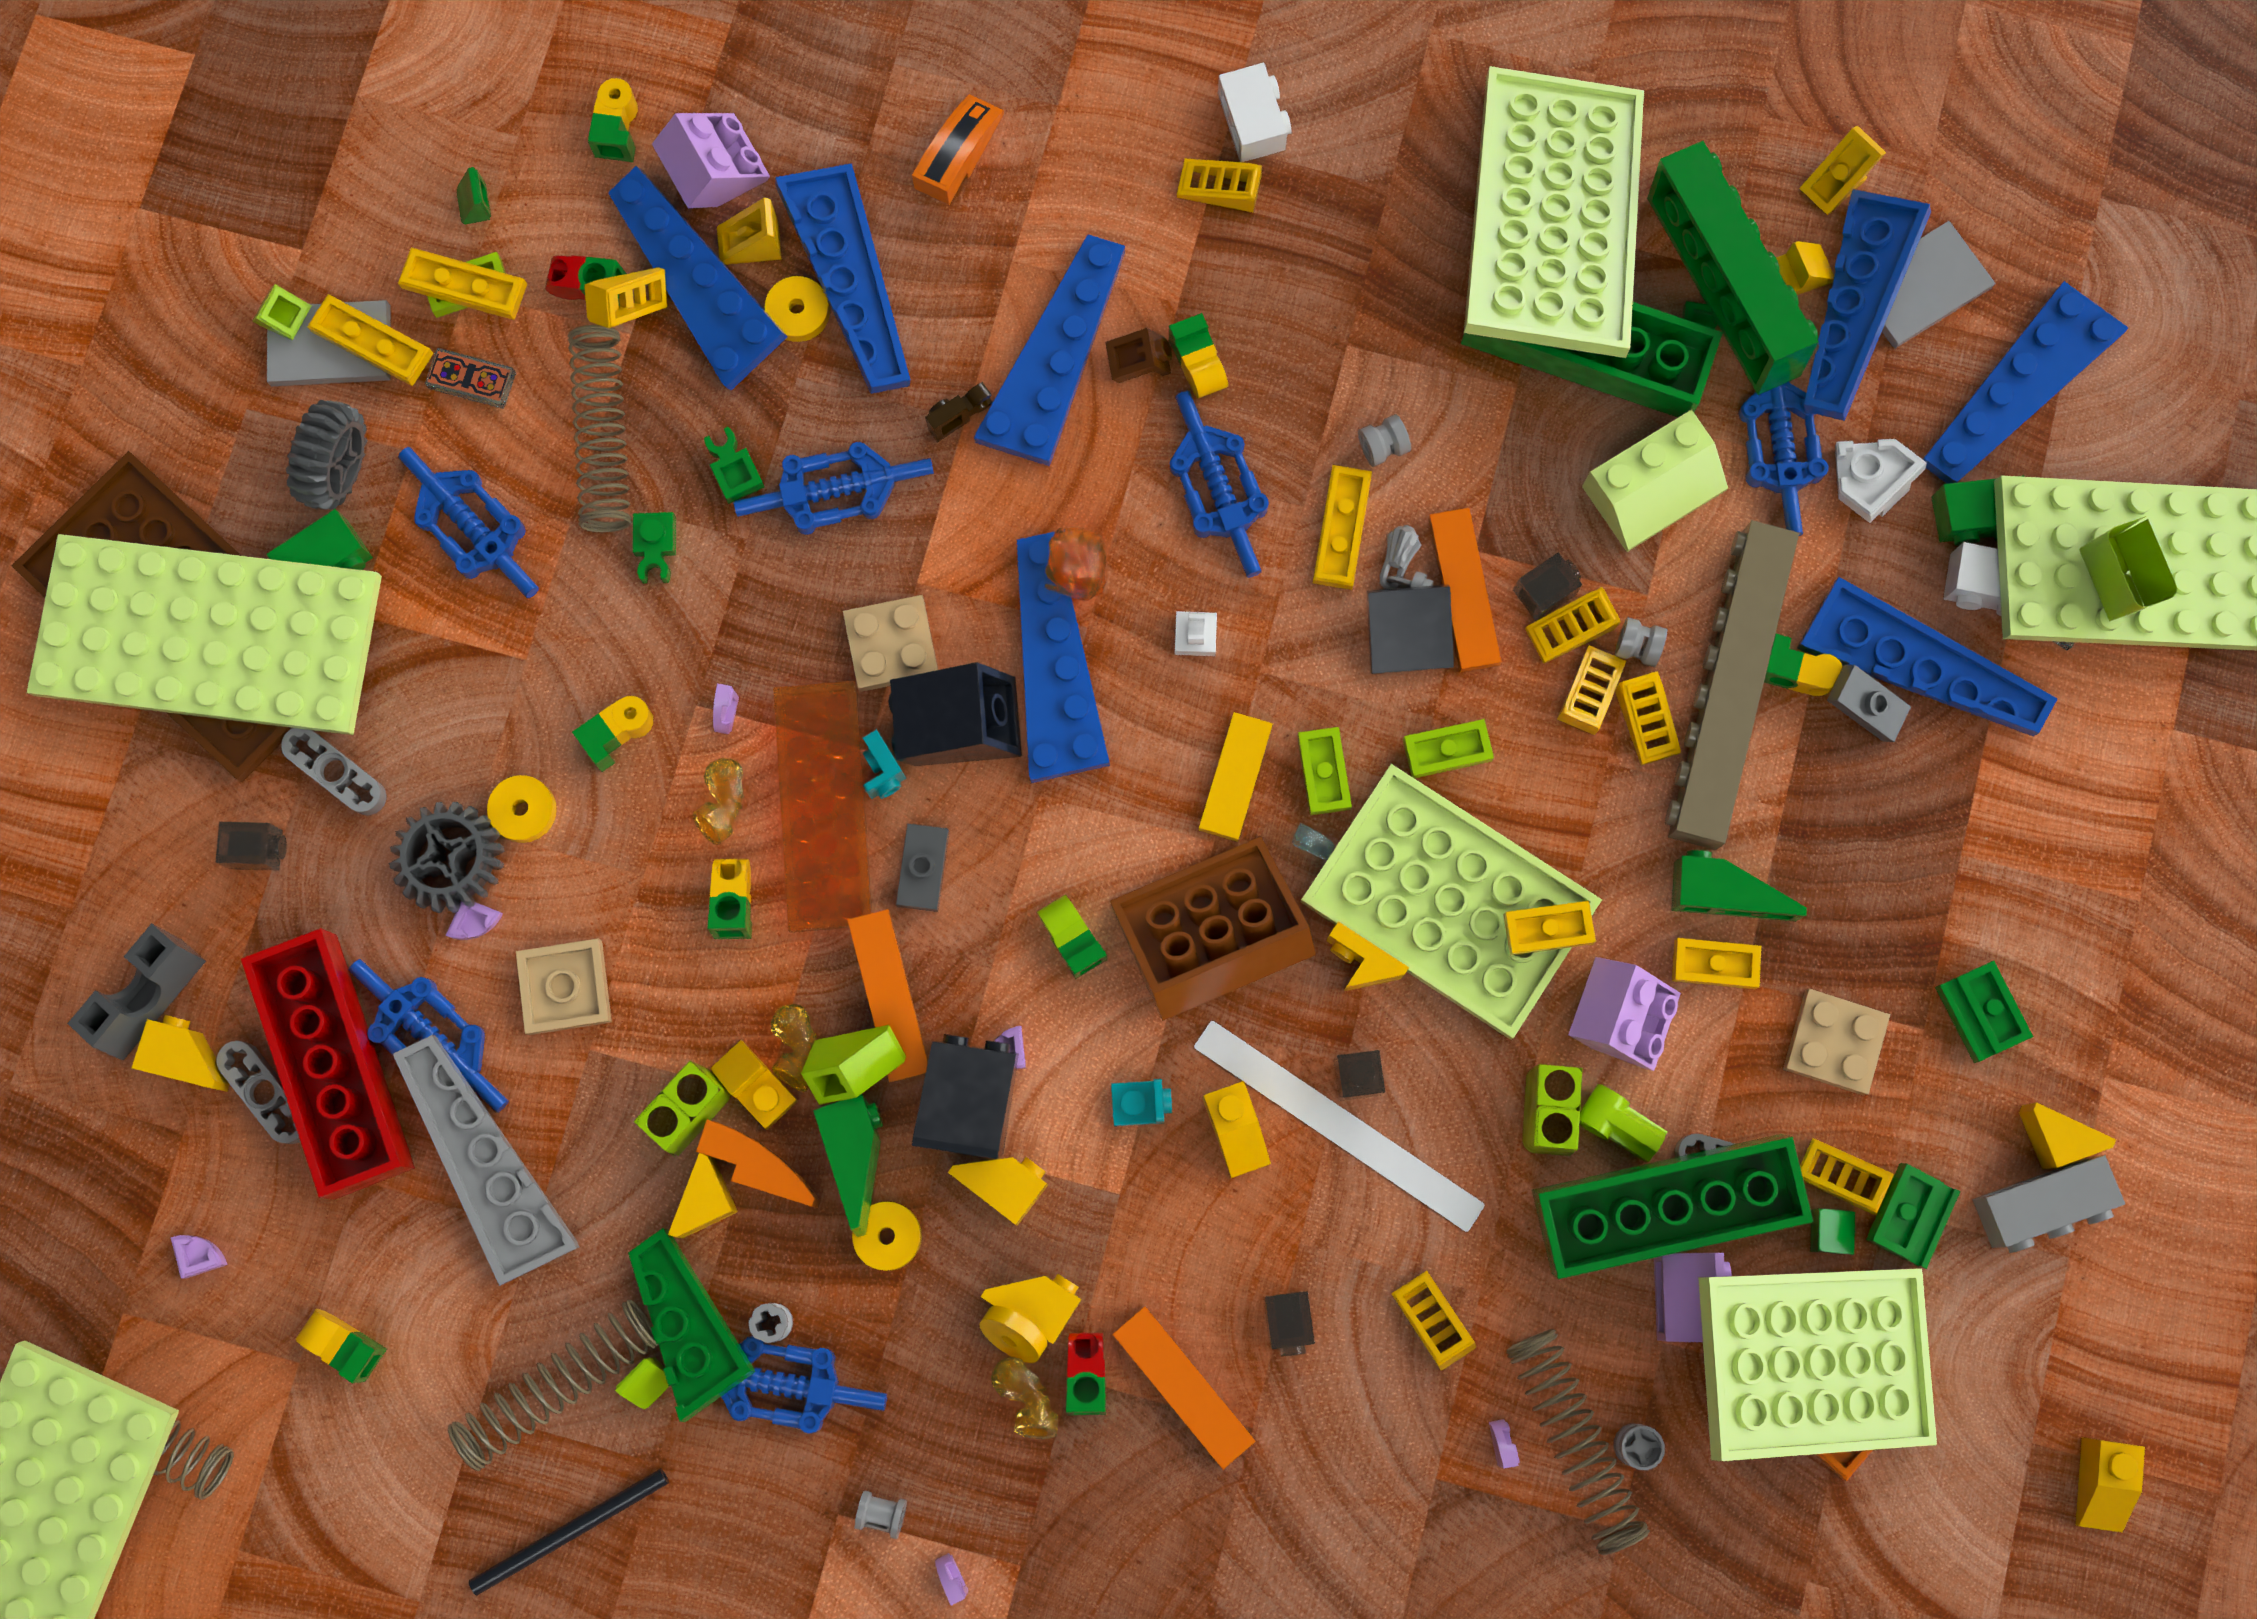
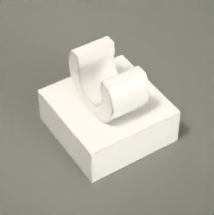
(1195, 633)

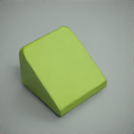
(282, 312)
(644, 1383)

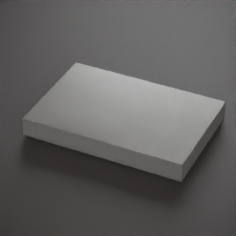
(1937, 283)
(317, 361)

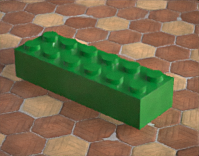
(1732, 267)
(1661, 371)
(1672, 1205)

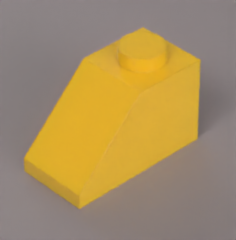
(178, 1053)
(1237, 1129)
(1004, 1184)
(1040, 1300)
(2108, 1483)

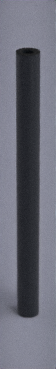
(568, 1532)

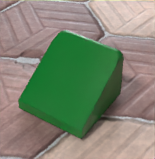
(473, 198)
(1832, 1231)

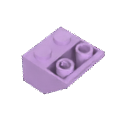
(709, 158)
(1625, 1013)
(1678, 1293)

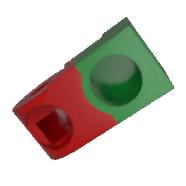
(570, 274)
(1086, 1374)

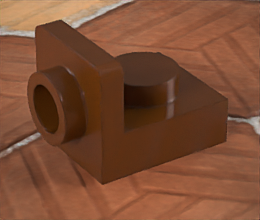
(1138, 355)

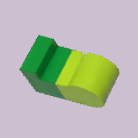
(1072, 937)

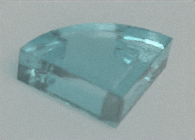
(1313, 842)

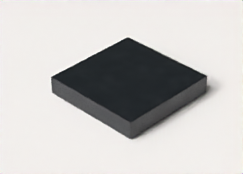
(1410, 629)

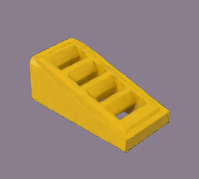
(1229, 198)
(603, 303)
(1604, 609)
(1662, 714)
(1580, 718)
(1867, 1169)
(1454, 1352)

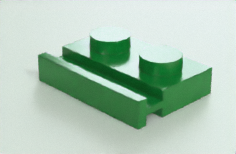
(1984, 1012)
(1913, 1215)

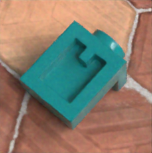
(880, 759)
(1140, 1103)

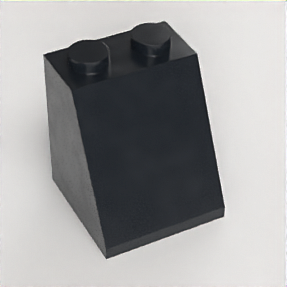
(955, 716)
(966, 1097)

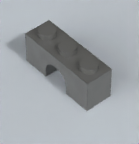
(162, 971)

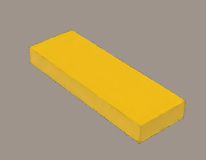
(462, 283)
(370, 340)
(1342, 527)
(1235, 776)

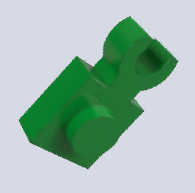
(734, 470)
(654, 538)

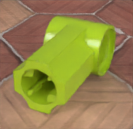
(1611, 1118)

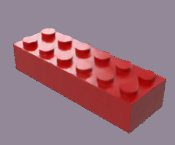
(327, 1064)

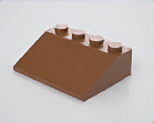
(1213, 928)

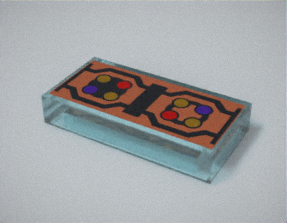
(470, 378)

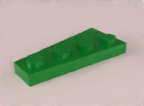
(691, 1333)

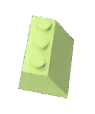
(1657, 480)

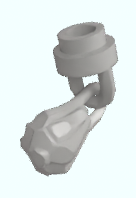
(1401, 547)

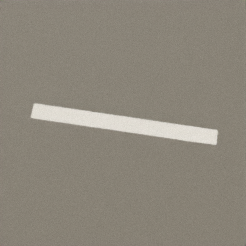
(1339, 1126)

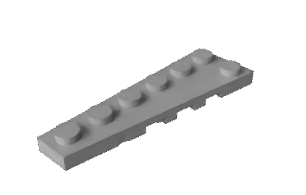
(494, 1186)

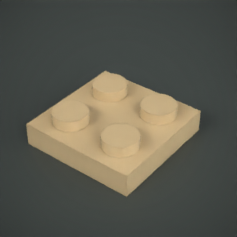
(889, 641)
(563, 986)
(1836, 1042)

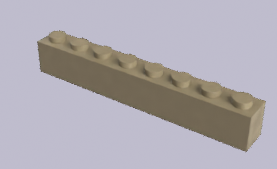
(1732, 685)

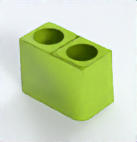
(2136, 552)
(1536, 1095)
(686, 1129)

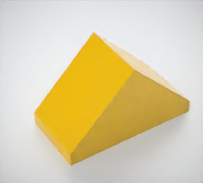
(750, 235)
(2059, 1138)
(704, 1199)

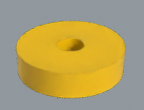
(798, 291)
(506, 798)
(906, 1240)
(1013, 1334)

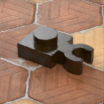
(951, 415)

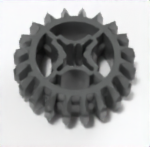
(326, 454)
(415, 868)

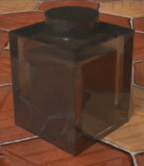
(1548, 586)
(250, 846)
(1359, 1075)
(1289, 1322)

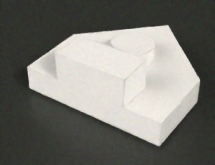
(1875, 475)

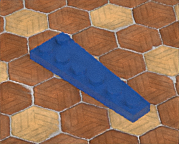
(840, 247)
(1871, 266)
(712, 301)
(2041, 362)
(1043, 382)
(1921, 660)
(1059, 695)

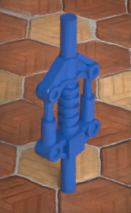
(1785, 474)
(794, 495)
(1232, 518)
(491, 548)
(400, 1009)
(821, 1390)

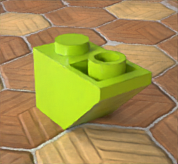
(851, 1063)

